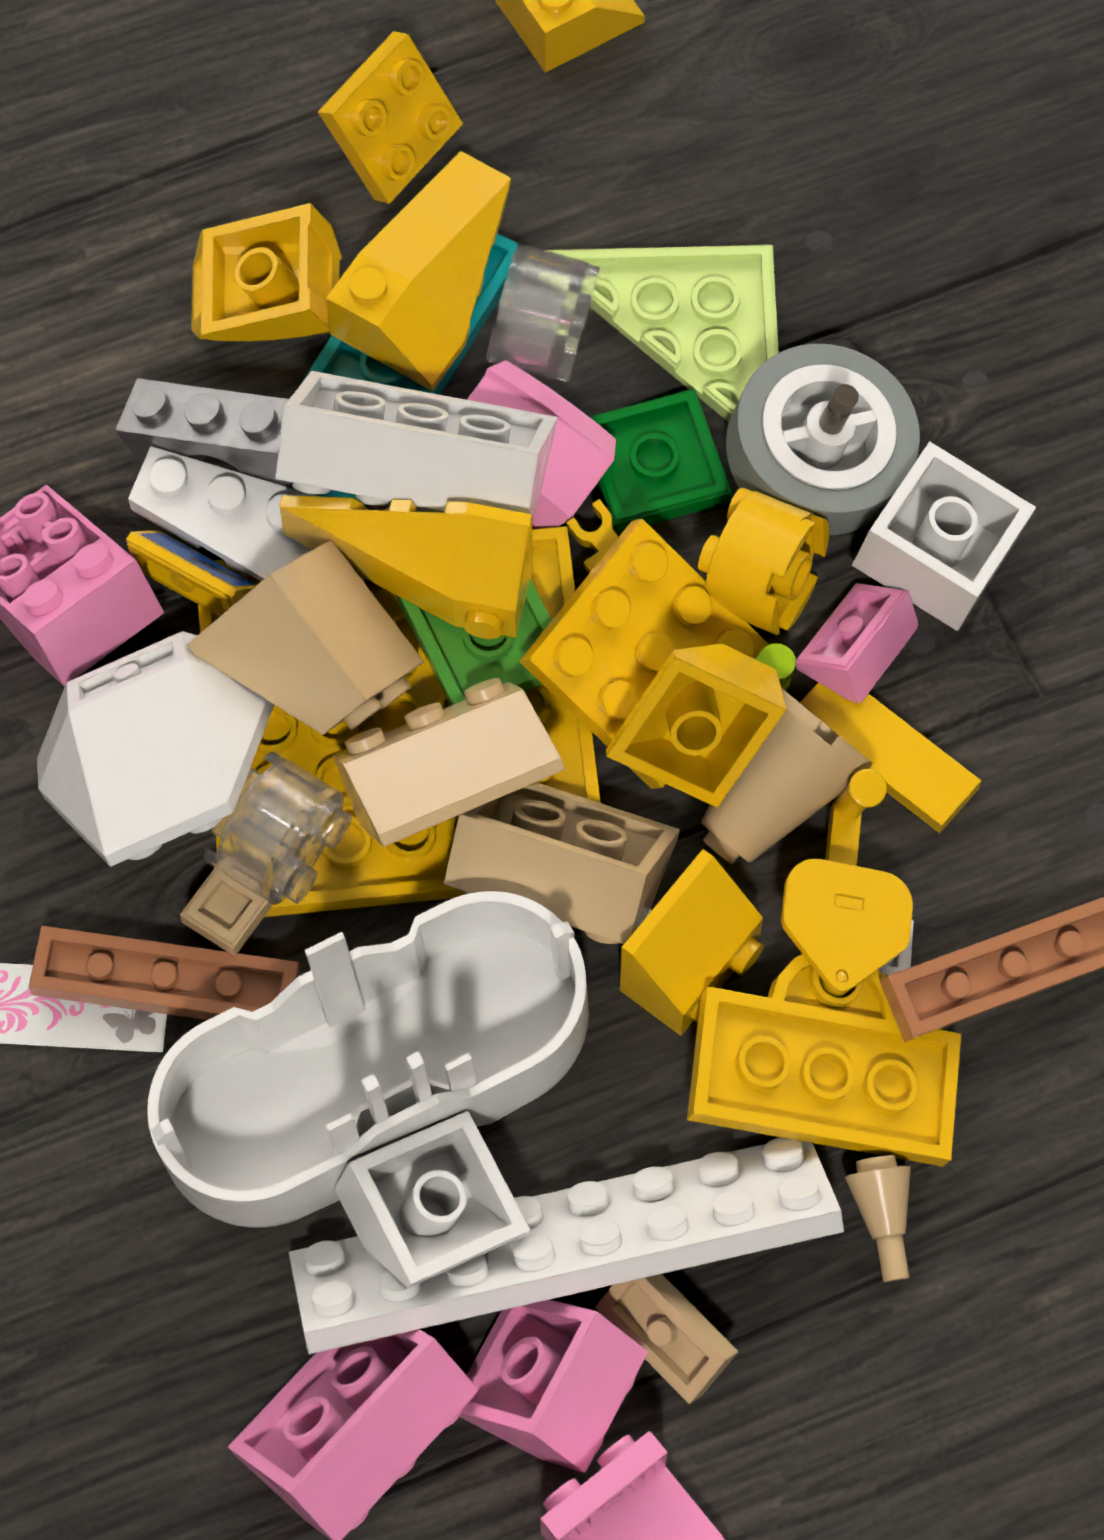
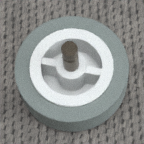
(824, 434)

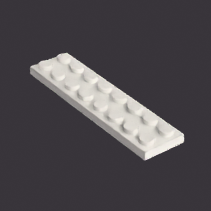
(580, 1243)

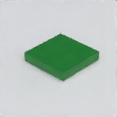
(661, 462)

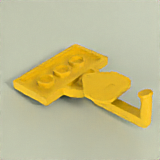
(822, 1062)

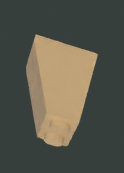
(313, 643)

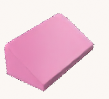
(859, 640)

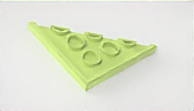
(692, 311)

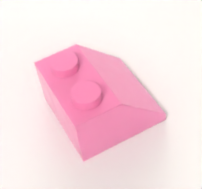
(552, 1380)

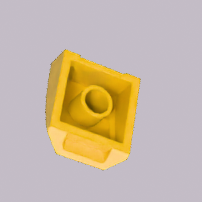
(265, 277)

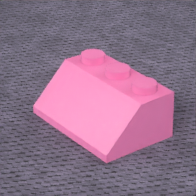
(353, 1426)

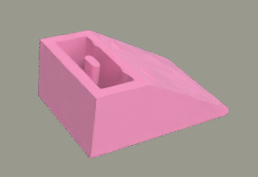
(68, 586)

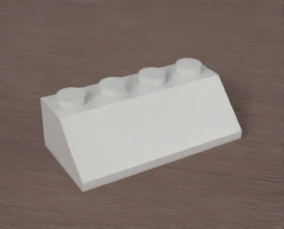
(411, 446)

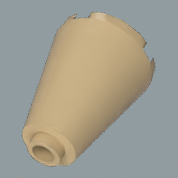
(782, 786)

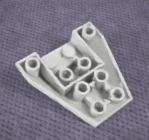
(149, 749)

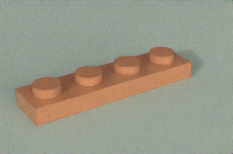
(997, 971)
(153, 974)

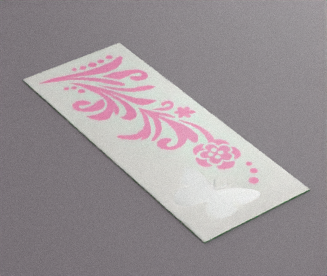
(71, 1024)

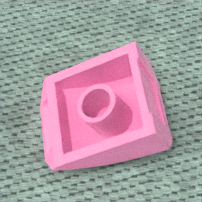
(579, 447)

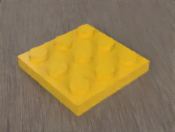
(625, 626)

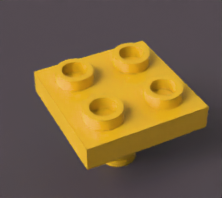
(390, 117)

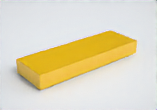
(912, 766)

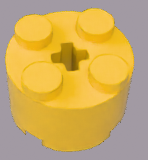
(764, 560)

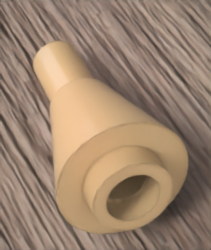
(882, 1199)

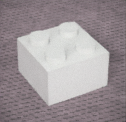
(943, 535)

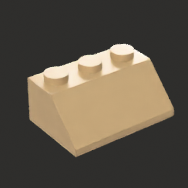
(446, 761)
(566, 854)

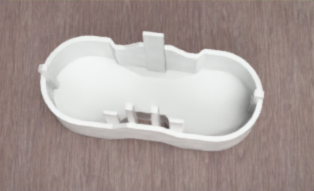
(383, 1038)

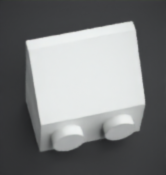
(430, 1201)

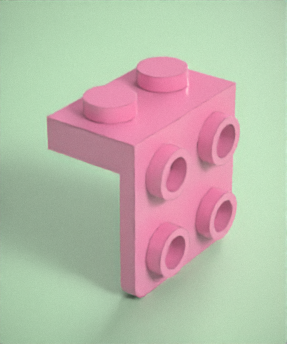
(627, 1500)

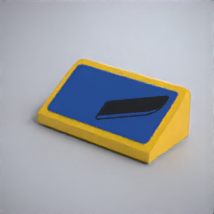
(187, 571)

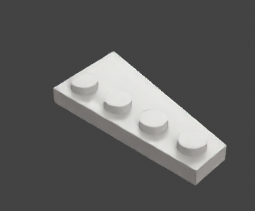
(217, 511)

